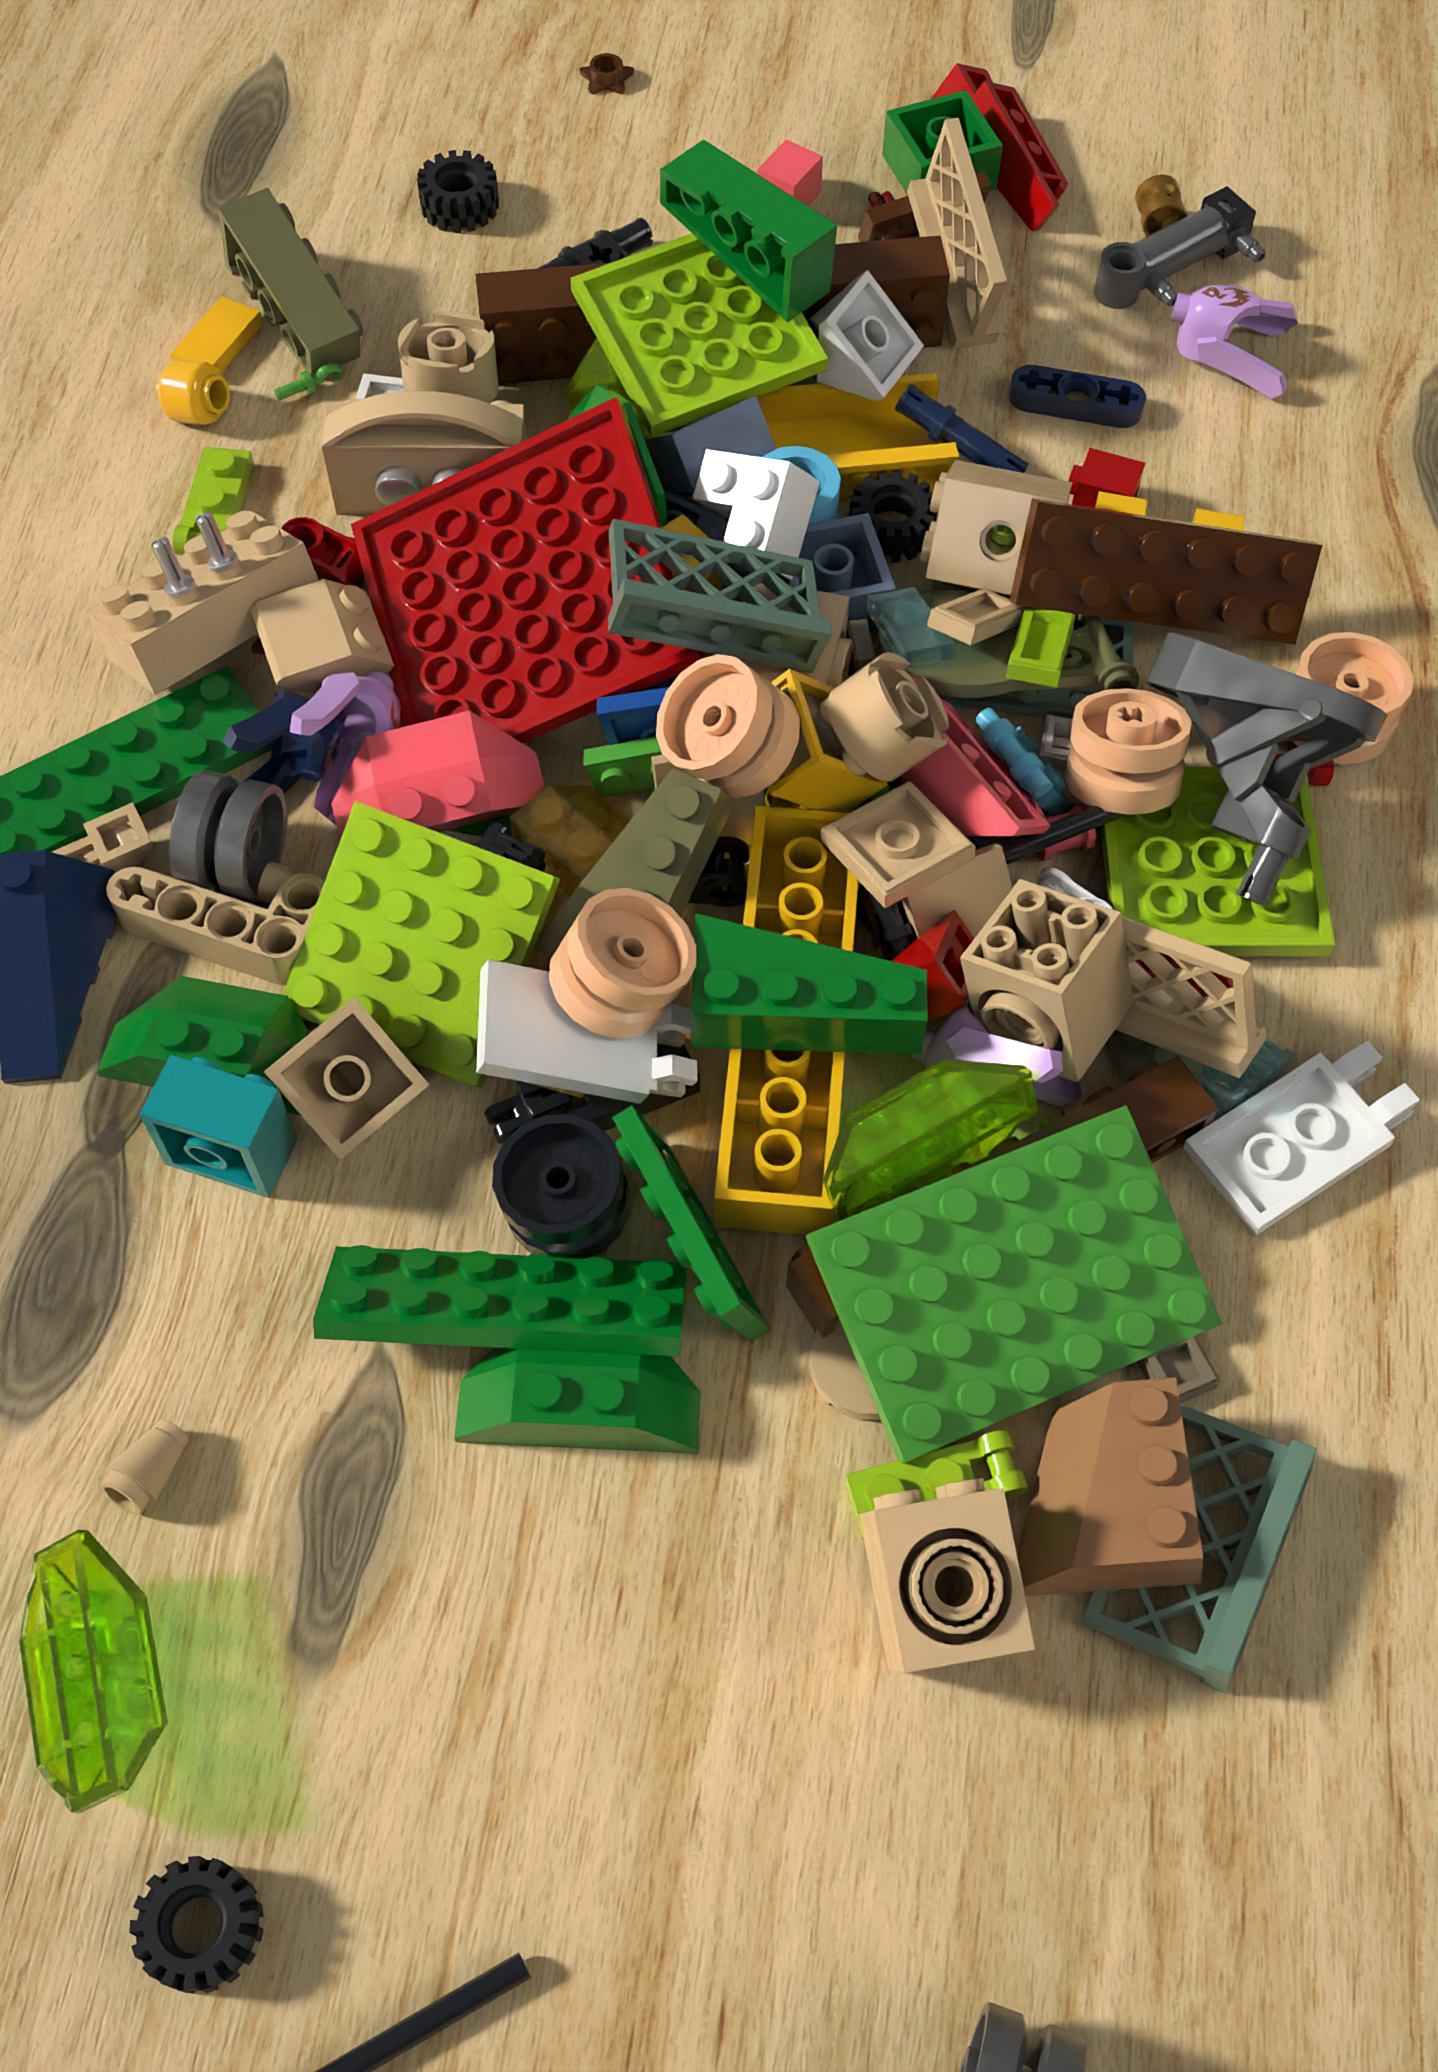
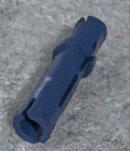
(948, 427)

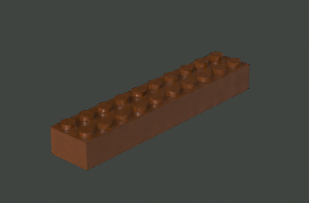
(546, 335)

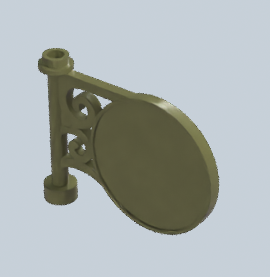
(982, 667)

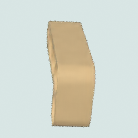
(153, 904)

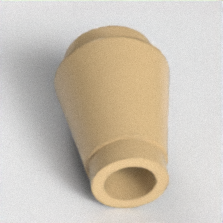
(144, 1468)

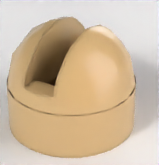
(271, 880)

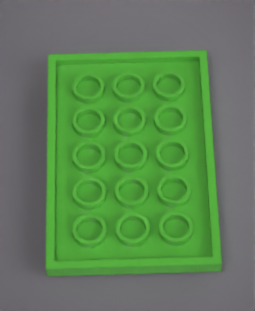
(1012, 1282)

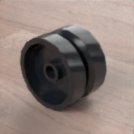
(561, 1187)

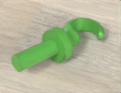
(308, 382)

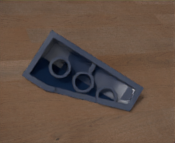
(50, 951)

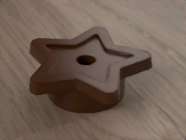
(606, 73)

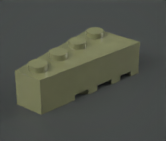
(286, 278)
(655, 852)

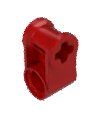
(330, 552)

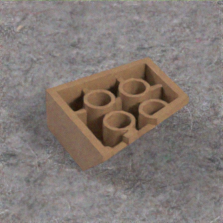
(1113, 1496)

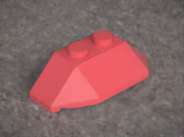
(441, 774)
(975, 785)

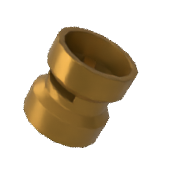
(1159, 203)

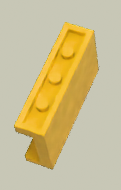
(859, 432)

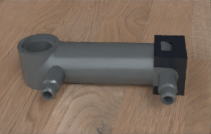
(1218, 228)

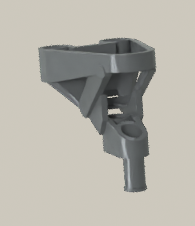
(1240, 716)

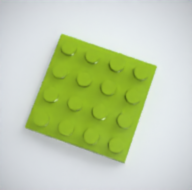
(691, 333)
(1184, 877)
(408, 931)

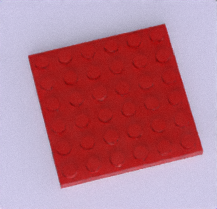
(505, 582)

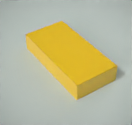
(220, 334)

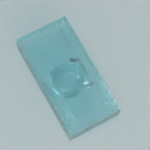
(903, 622)

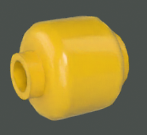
(193, 392)

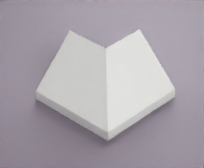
(864, 340)

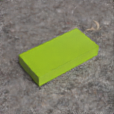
(1040, 646)

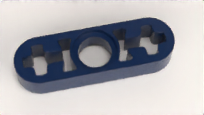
(1093, 386)

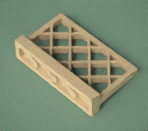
(953, 207)
(1174, 1016)

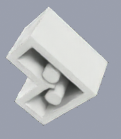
(762, 497)

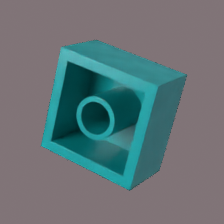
(219, 1124)

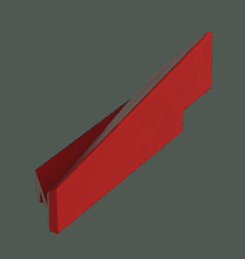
(1027, 170)

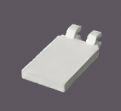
(536, 1042)
(1298, 1137)

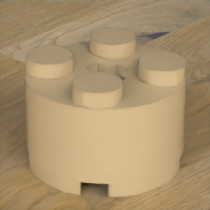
(449, 356)
(885, 718)

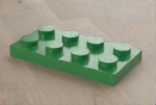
(694, 1237)

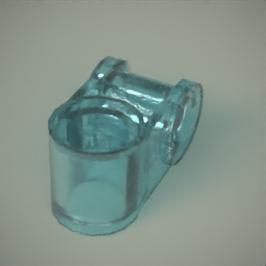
(1261, 1072)

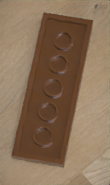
(1164, 572)

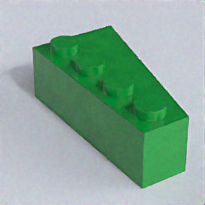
(752, 227)
(800, 994)

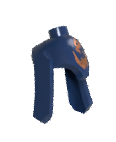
(292, 753)

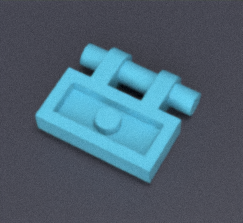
(1018, 752)

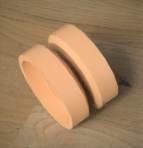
(1366, 670)
(728, 726)
(1127, 751)
(622, 963)

